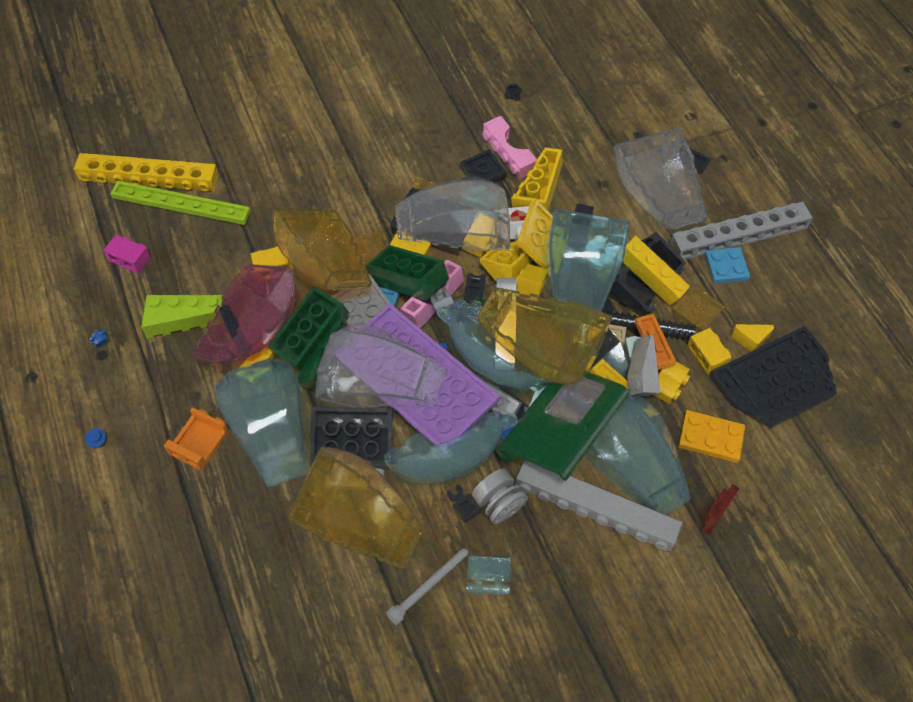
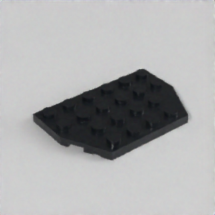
(778, 378)

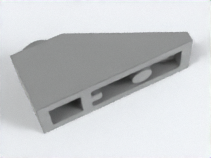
(643, 369)

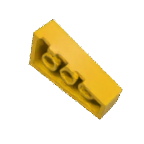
(540, 180)

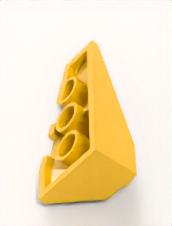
(505, 262)

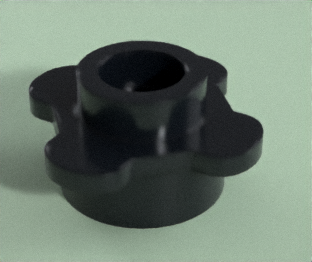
(513, 91)

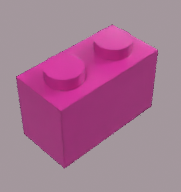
(127, 253)

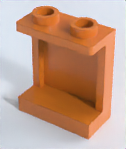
(198, 439)

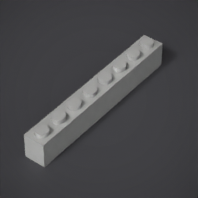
(600, 505)

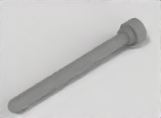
(396, 613)

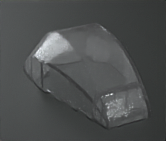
(662, 178)
(457, 213)
(376, 370)

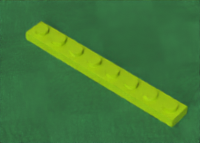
(181, 202)

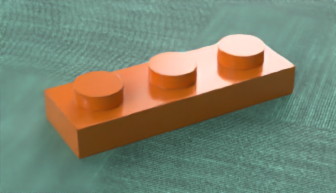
(647, 326)

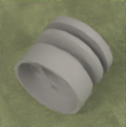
(499, 496)

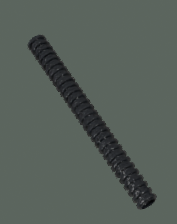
(668, 328)

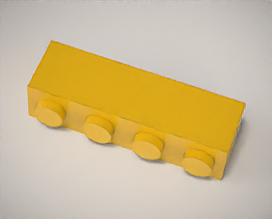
(654, 271)

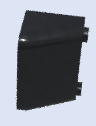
(631, 289)

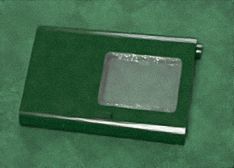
(563, 424)

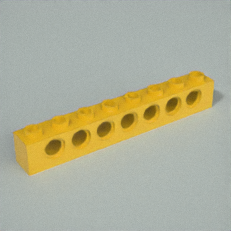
(147, 172)

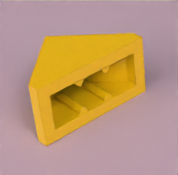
(751, 335)

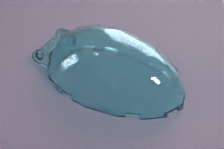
(478, 349)
(424, 463)

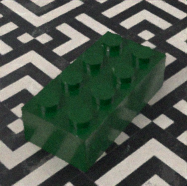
(408, 272)
(306, 327)

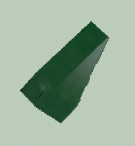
(308, 375)

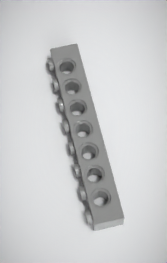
(741, 230)

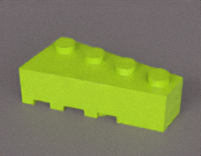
(178, 312)

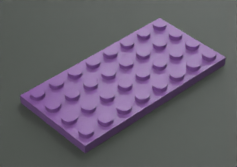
(462, 396)

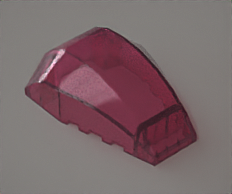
(261, 303)

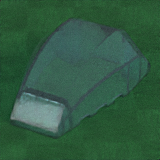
(584, 256)
(266, 417)
(641, 457)

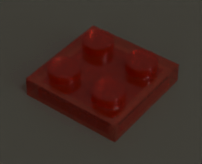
(719, 508)

